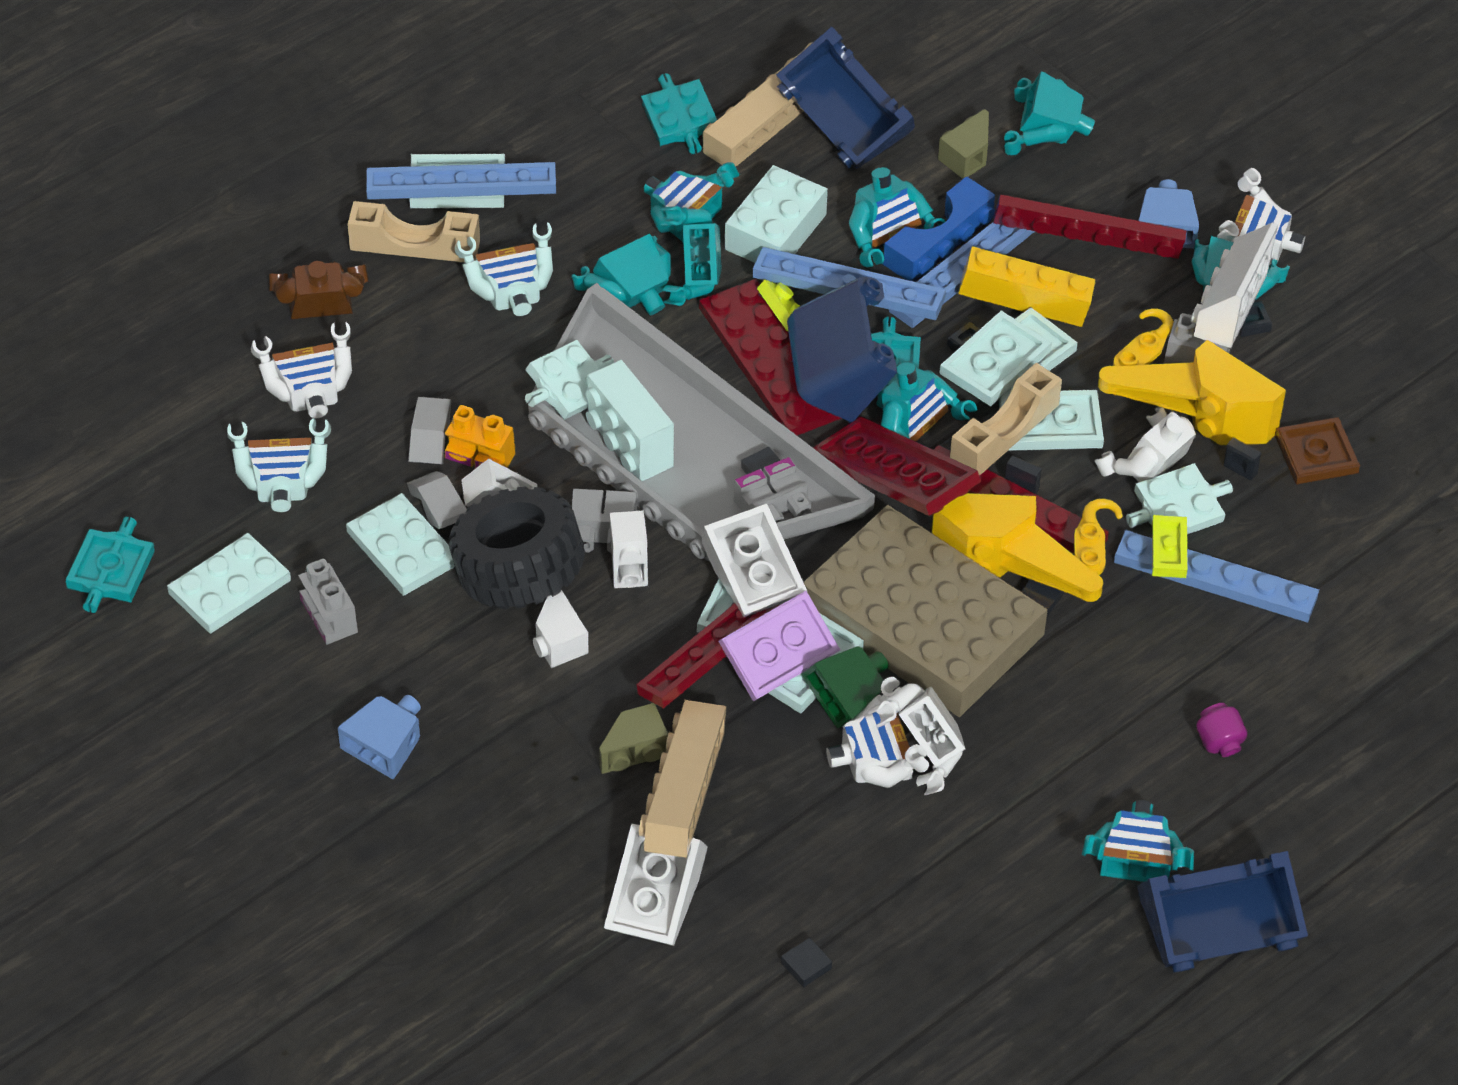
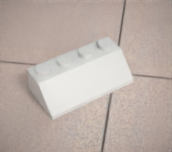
(1234, 286)

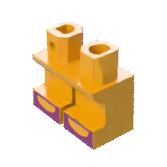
(479, 439)

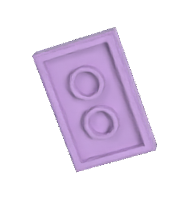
(779, 645)

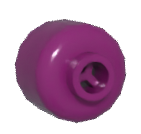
(1221, 729)

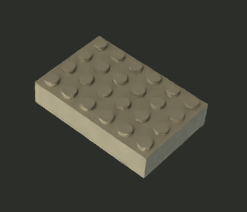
(926, 609)

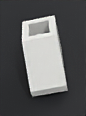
(629, 549)

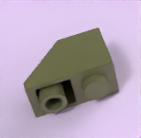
(966, 145)
(633, 739)

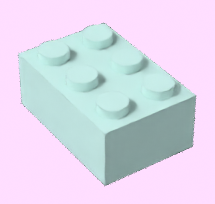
(776, 215)
(630, 421)

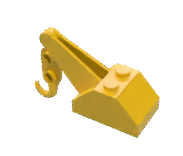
(1215, 388)
(1003, 538)

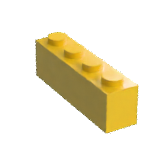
(1026, 285)

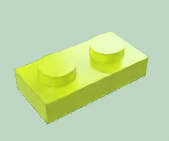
(779, 300)
(1169, 546)

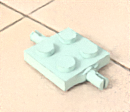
(563, 378)
(1181, 495)

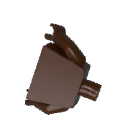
(319, 289)

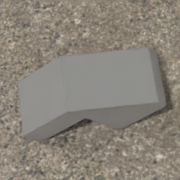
(429, 430)
(438, 498)

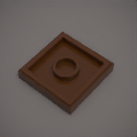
(1317, 450)

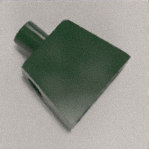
(846, 682)

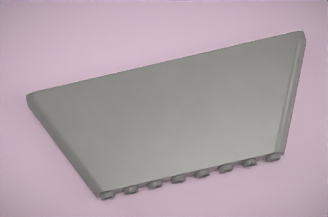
(711, 433)

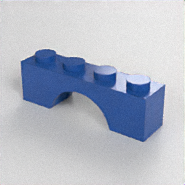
(916, 251)

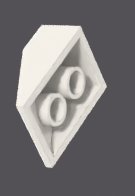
(752, 560)
(653, 890)

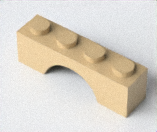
(378, 231)
(1029, 402)

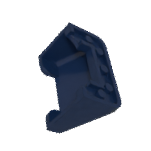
(844, 100)
(834, 350)
(1224, 911)

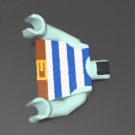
(511, 274)
(280, 467)

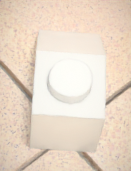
(490, 479)
(559, 632)

